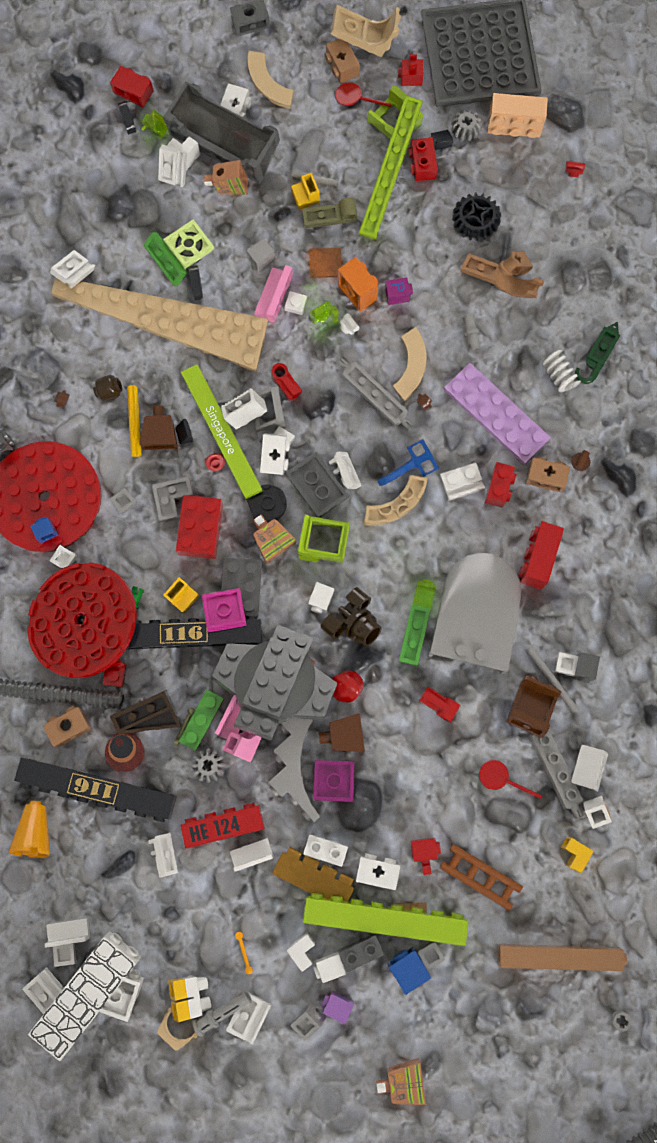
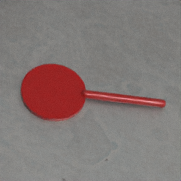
(350, 93)
(495, 776)

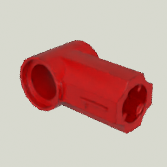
(286, 382)
(443, 706)

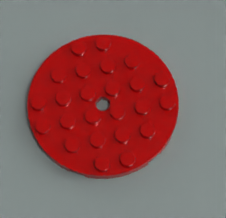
(71, 488)
(107, 627)

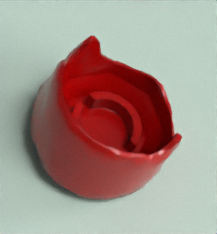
(348, 686)

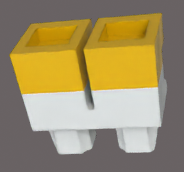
(186, 997)

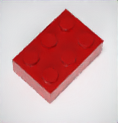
(199, 527)
(540, 555)

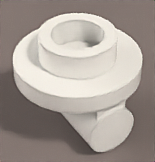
(348, 325)

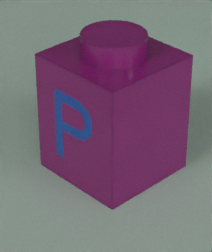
(398, 291)

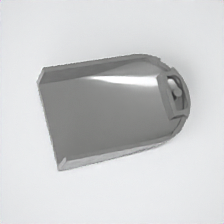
(478, 612)

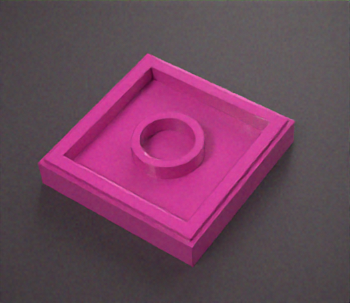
(223, 610)

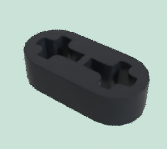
(127, 118)
(196, 282)

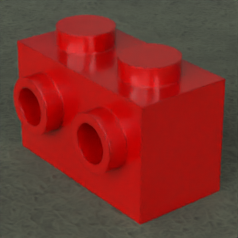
(132, 86)
(423, 159)
(499, 485)

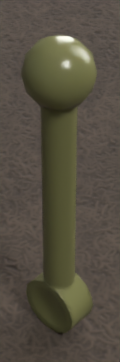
(190, 712)

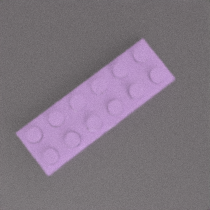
(497, 413)

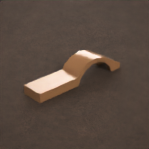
(491, 273)

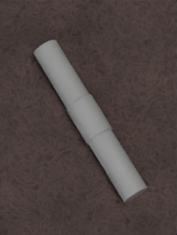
(318, 179)

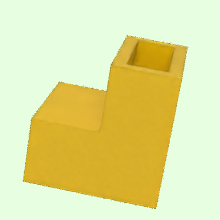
(306, 192)
(181, 595)
(579, 854)

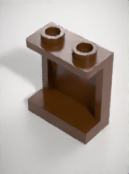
(533, 706)

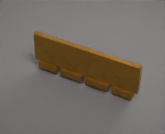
(309, 878)

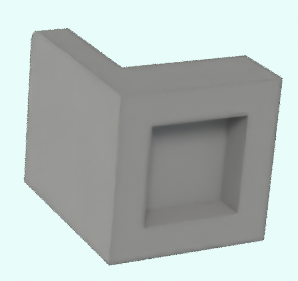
(261, 255)

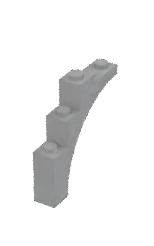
(289, 778)

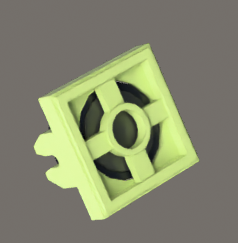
(189, 244)

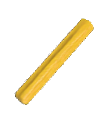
(134, 420)

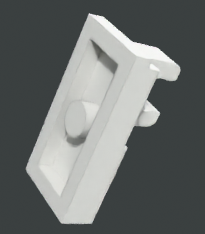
(346, 469)
(164, 855)

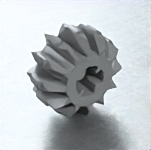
(466, 125)
(215, 767)

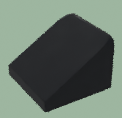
(442, 139)
(183, 432)

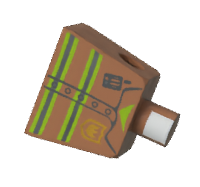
(228, 178)
(271, 538)
(404, 1083)

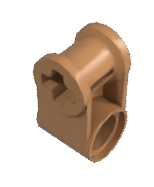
(516, 264)

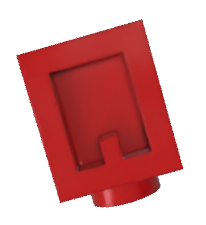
(115, 674)

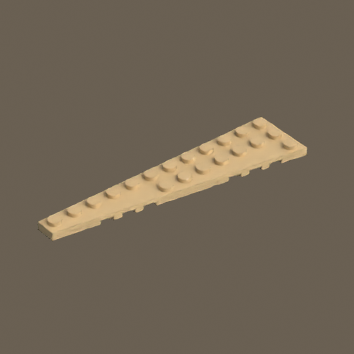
(209, 329)

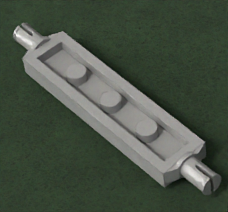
(375, 393)
(557, 772)

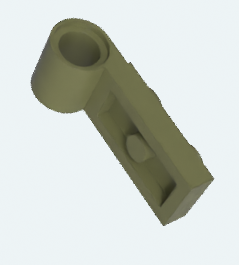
(330, 214)

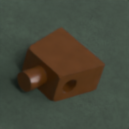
(158, 431)
(344, 734)

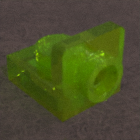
(154, 123)
(322, 312)
(424, 594)

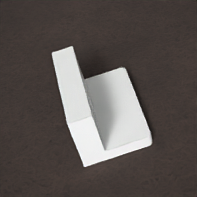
(589, 767)
(251, 854)
(67, 932)

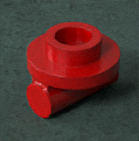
(574, 168)
(215, 462)

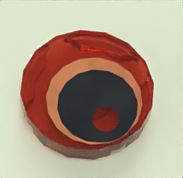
(124, 752)

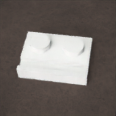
(172, 165)
(72, 269)
(462, 481)
(43, 990)
(249, 1019)

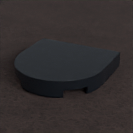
(269, 503)

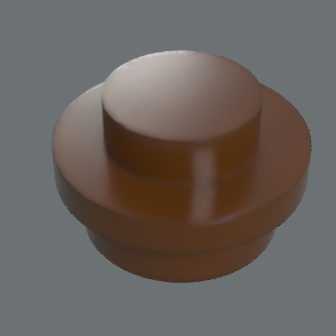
(61, 399)
(424, 401)

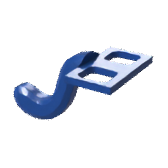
(414, 462)

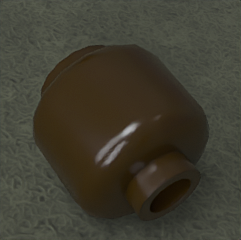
(107, 388)

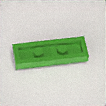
(165, 259)
(414, 635)
(201, 720)

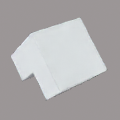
(190, 147)
(299, 949)

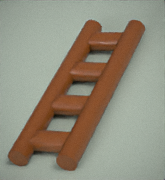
(493, 875)

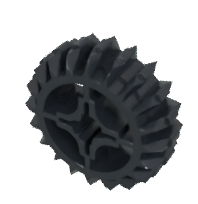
(479, 208)

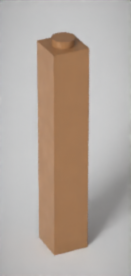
(561, 957)

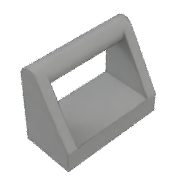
(279, 421)

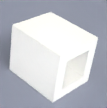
(321, 598)
(597, 812)
(329, 967)

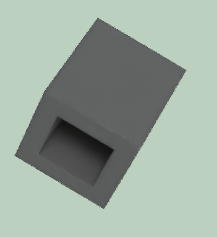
(587, 667)

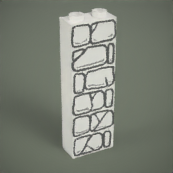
(85, 995)

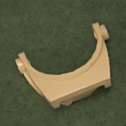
(163, 1032)

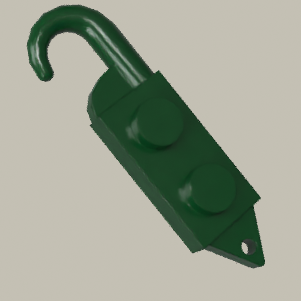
(600, 352)

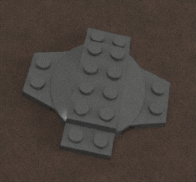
(274, 682)

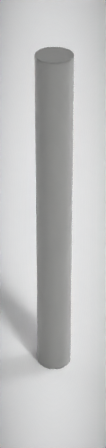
(552, 679)

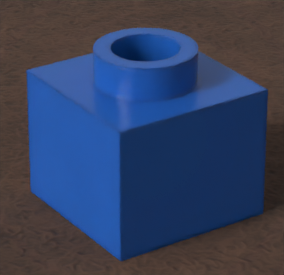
(44, 529)

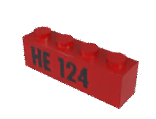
(222, 826)

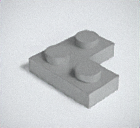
(166, 494)

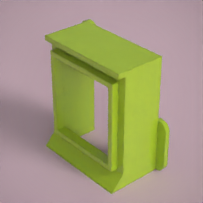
(396, 98)
(314, 555)

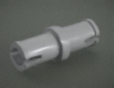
(471, 332)

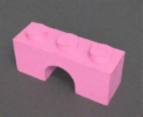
(242, 745)

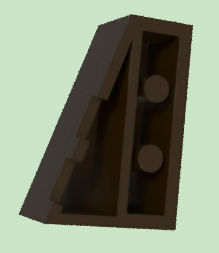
(149, 714)

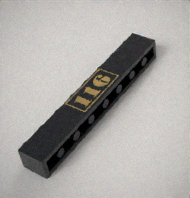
(192, 634)
(95, 788)

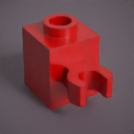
(411, 71)
(424, 851)

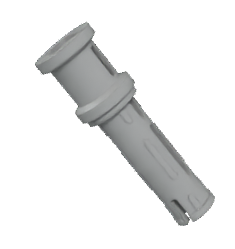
(214, 1017)

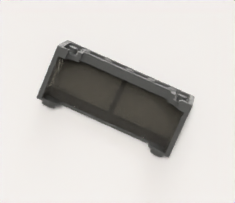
(221, 132)

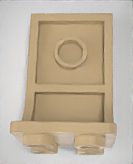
(365, 33)

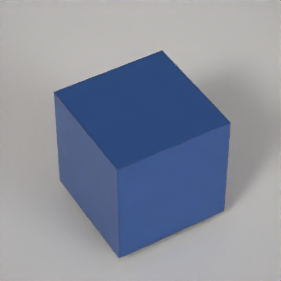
(409, 970)

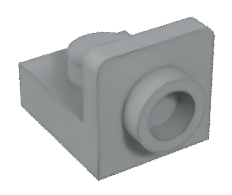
(308, 1021)

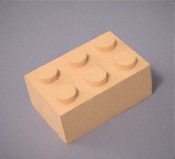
(517, 115)

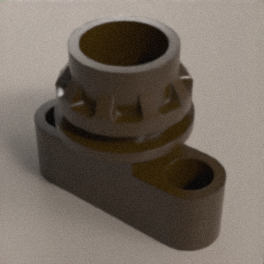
(355, 619)

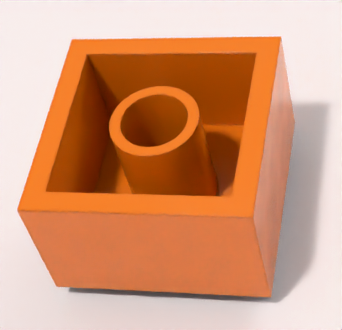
(358, 284)

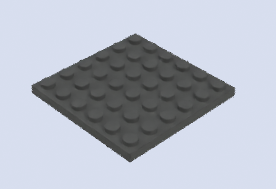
(480, 51)

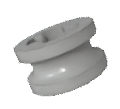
(617, 1014)

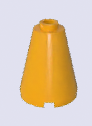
(32, 833)

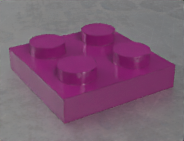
(334, 780)

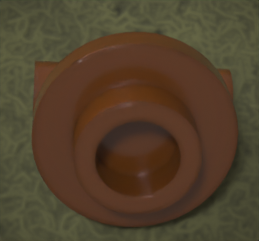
(581, 461)

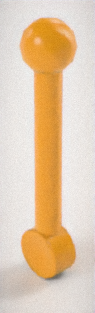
(248, 970)

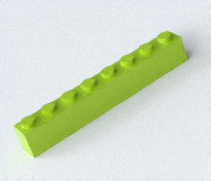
(386, 920)

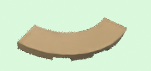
(264, 82)
(416, 364)
(398, 507)

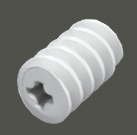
(560, 372)

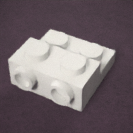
(123, 999)

